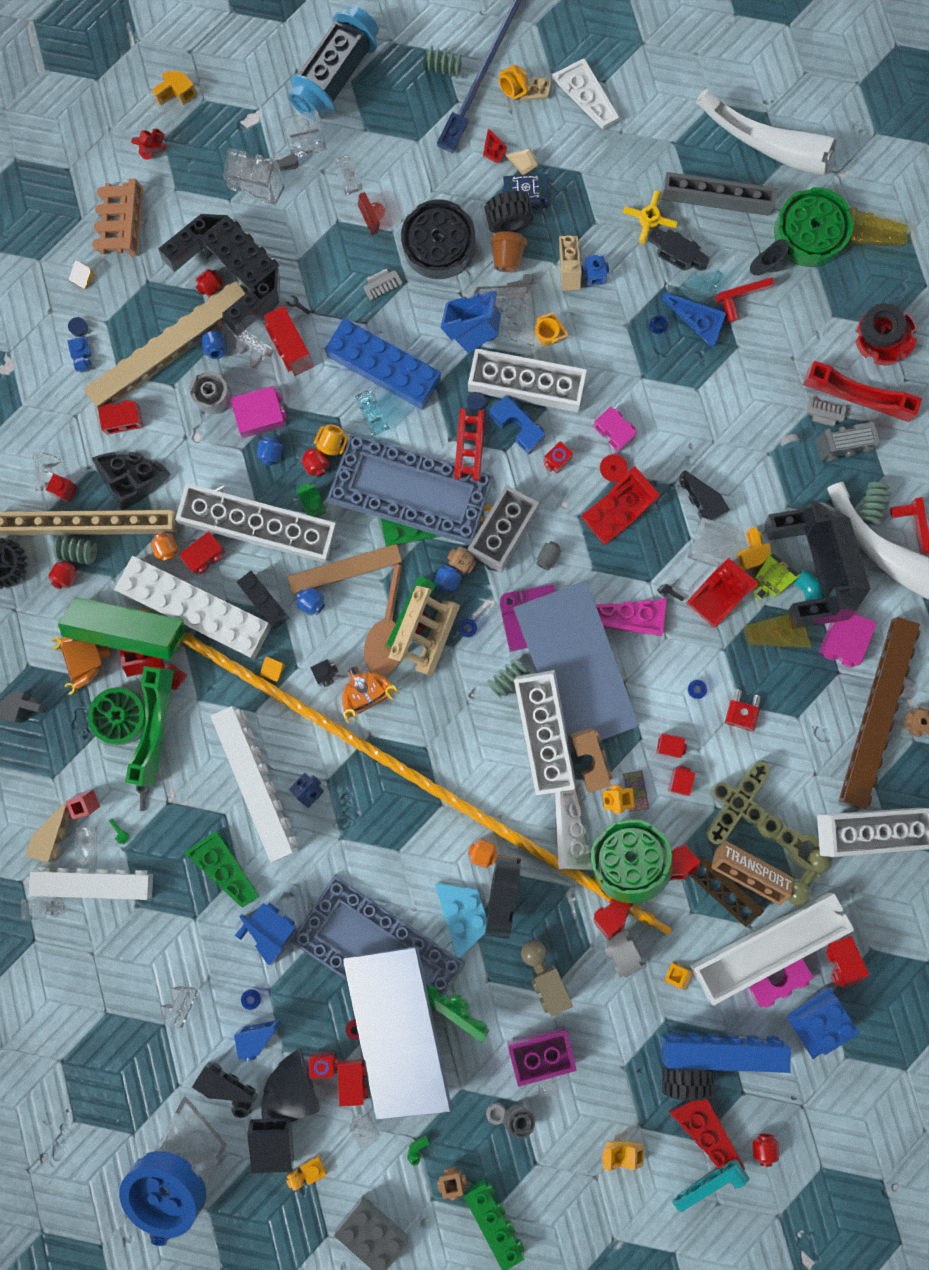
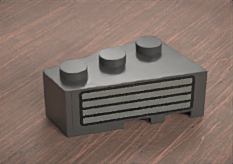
(847, 442)

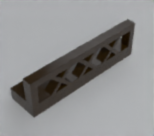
(732, 888)

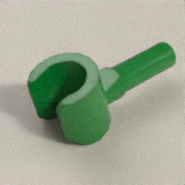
(122, 836)

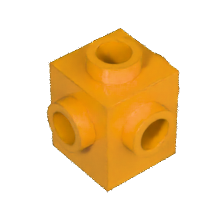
(618, 798)

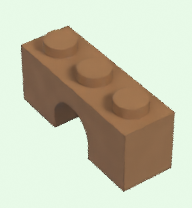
(596, 776)

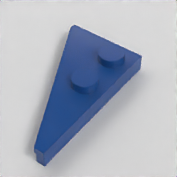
(700, 318)

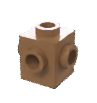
(914, 724)
(447, 1188)

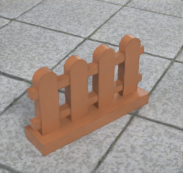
(130, 216)

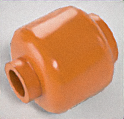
(164, 546)
(482, 853)

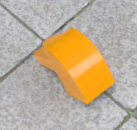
(174, 84)
(756, 554)
(623, 1154)

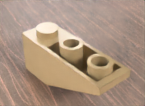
(569, 263)
(46, 840)

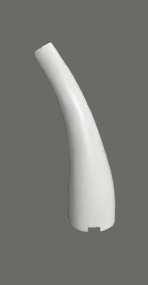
(793, 148)
(898, 562)

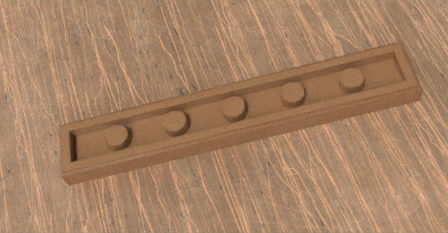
(345, 569)

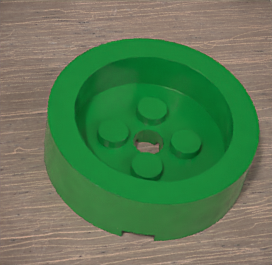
(814, 245)
(636, 880)

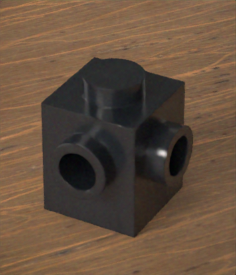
(325, 673)

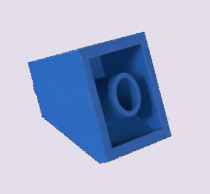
(254, 1038)

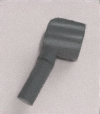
(527, 279)
(142, 796)

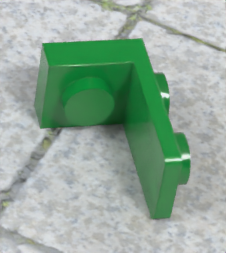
(311, 500)

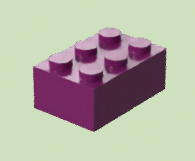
(541, 1056)

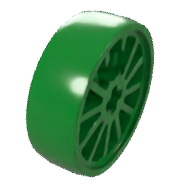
(97, 706)

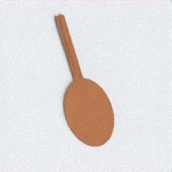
(374, 648)

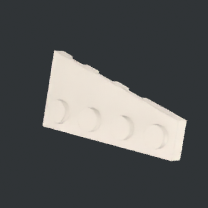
(586, 91)
(572, 846)

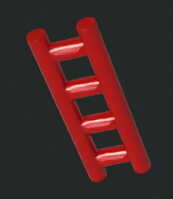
(461, 437)

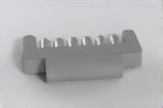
(379, 280)
(825, 416)

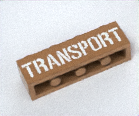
(752, 873)

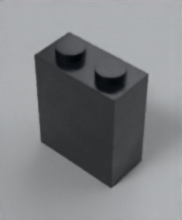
(271, 1145)

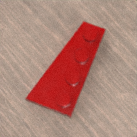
(706, 1129)

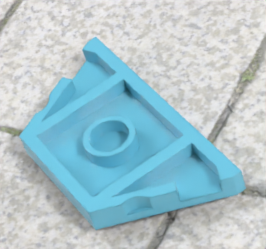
(463, 915)

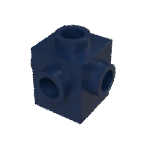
(307, 789)

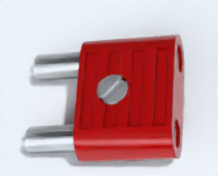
(742, 714)

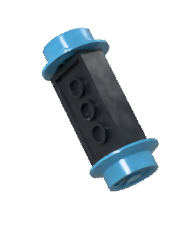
(334, 61)

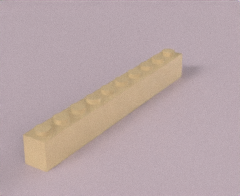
(162, 349)
(88, 522)

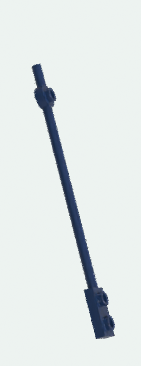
(457, 122)

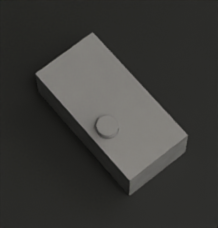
(504, 528)

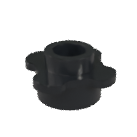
(241, 1109)

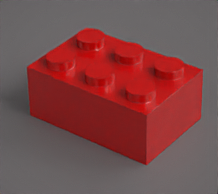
(288, 341)

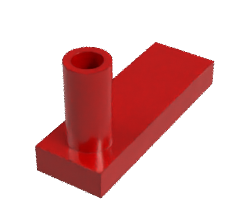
(728, 296)
(918, 510)

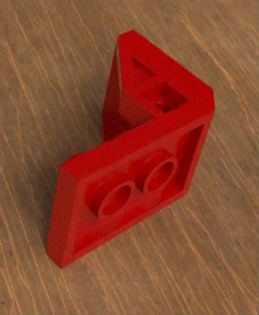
(621, 506)
(721, 592)

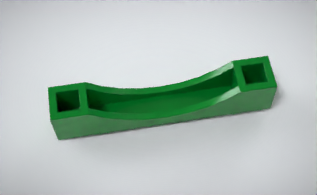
(144, 763)

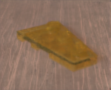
(876, 231)
(776, 633)

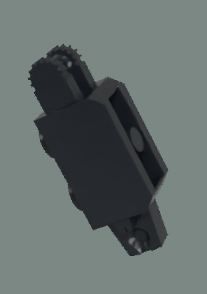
(678, 250)

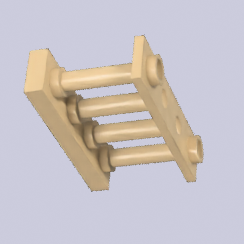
(438, 634)

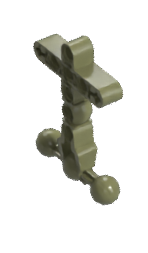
(815, 862)

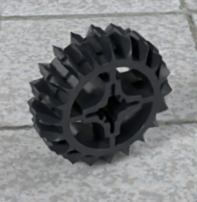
(16, 569)

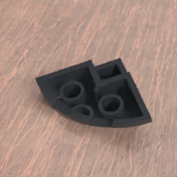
(129, 476)
(289, 1090)

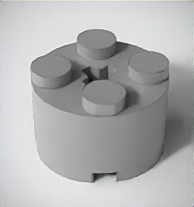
(219, 391)
(626, 954)

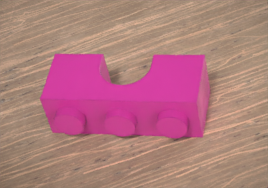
(794, 976)

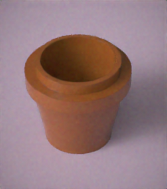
(508, 251)

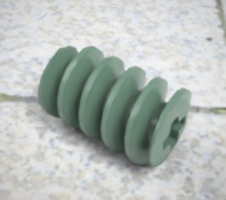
(442, 61)
(873, 503)
(73, 551)
(507, 677)

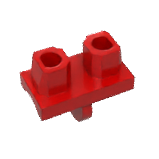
(149, 143)

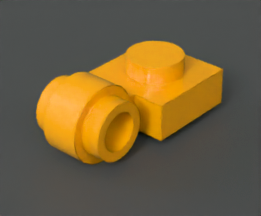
(311, 1171)

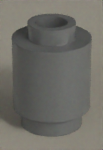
(548, 555)

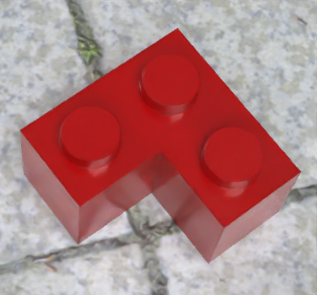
(847, 963)

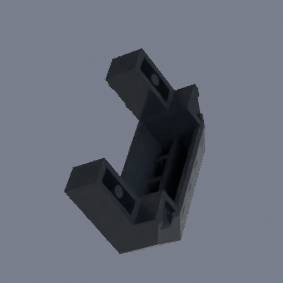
(240, 254)
(835, 561)

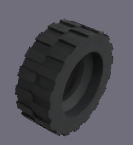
(883, 340)

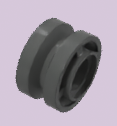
(527, 1124)

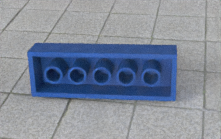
(383, 363)
(725, 1053)

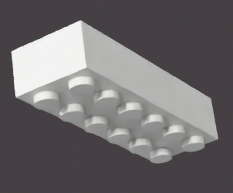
(526, 380)
(545, 732)
(873, 832)

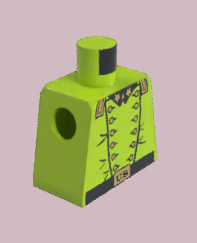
(773, 577)

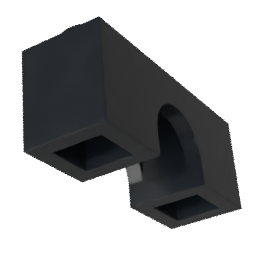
(262, 599)

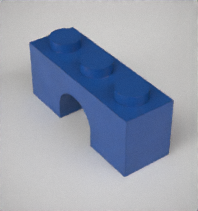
(507, 412)

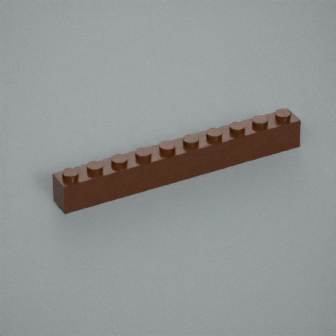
(879, 713)

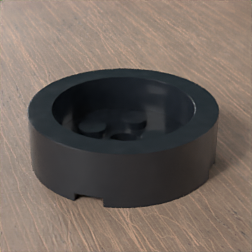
(442, 257)
(502, 896)

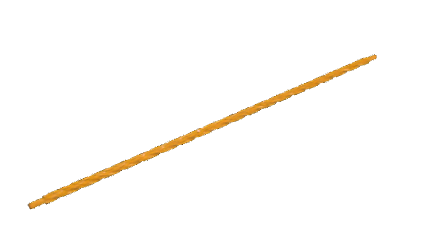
(410, 774)

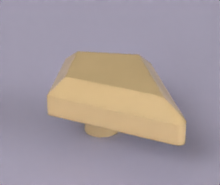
(538, 89)
(523, 160)

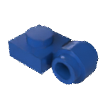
(80, 349)

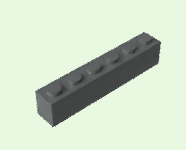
(718, 193)

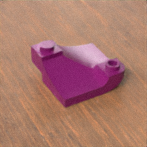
(512, 628)

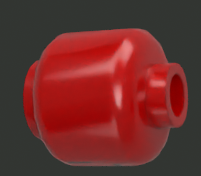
(209, 282)
(315, 462)
(62, 575)
(765, 1149)

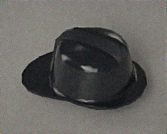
(772, 259)

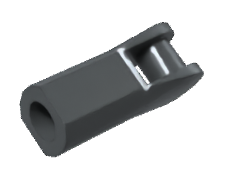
(286, 162)

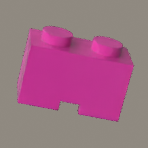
(615, 428)

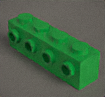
(494, 1225)

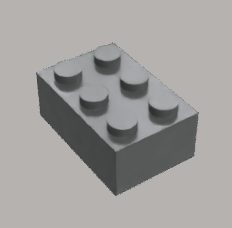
(371, 1235)

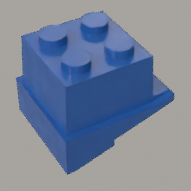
(472, 320)
(268, 931)
(822, 1023)

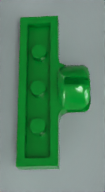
(457, 1011)

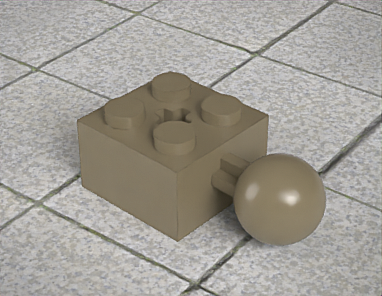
(546, 979)

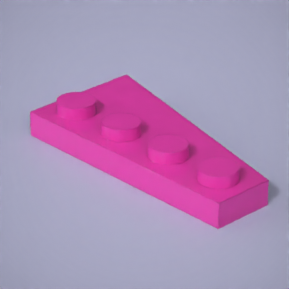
(635, 617)

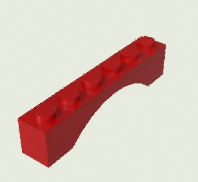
(892, 403)
(612, 918)

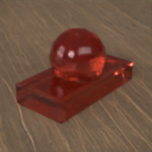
(371, 212)

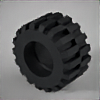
(509, 212)
(688, 1083)

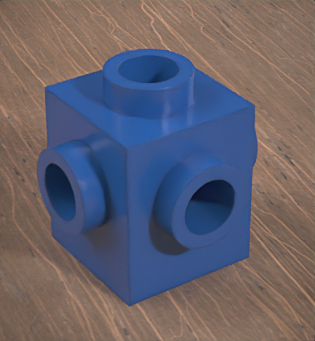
(595, 270)

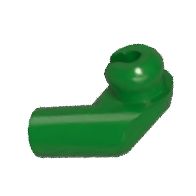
(415, 1150)

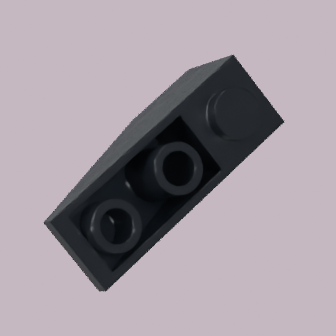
(706, 499)
(219, 1085)

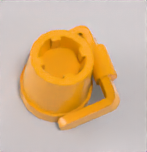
(513, 81)
(548, 329)
(330, 440)

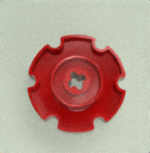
(888, 355)

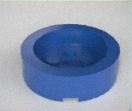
(148, 1202)

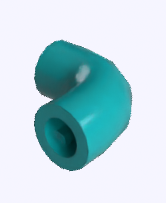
(809, 585)

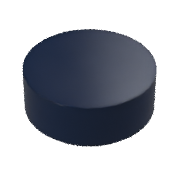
(77, 327)
(476, 401)

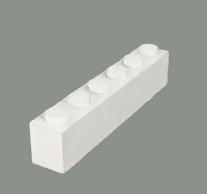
(91, 884)

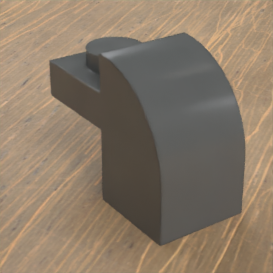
(15, 704)

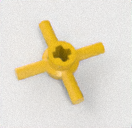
(651, 211)

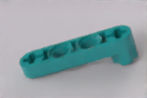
(729, 1172)

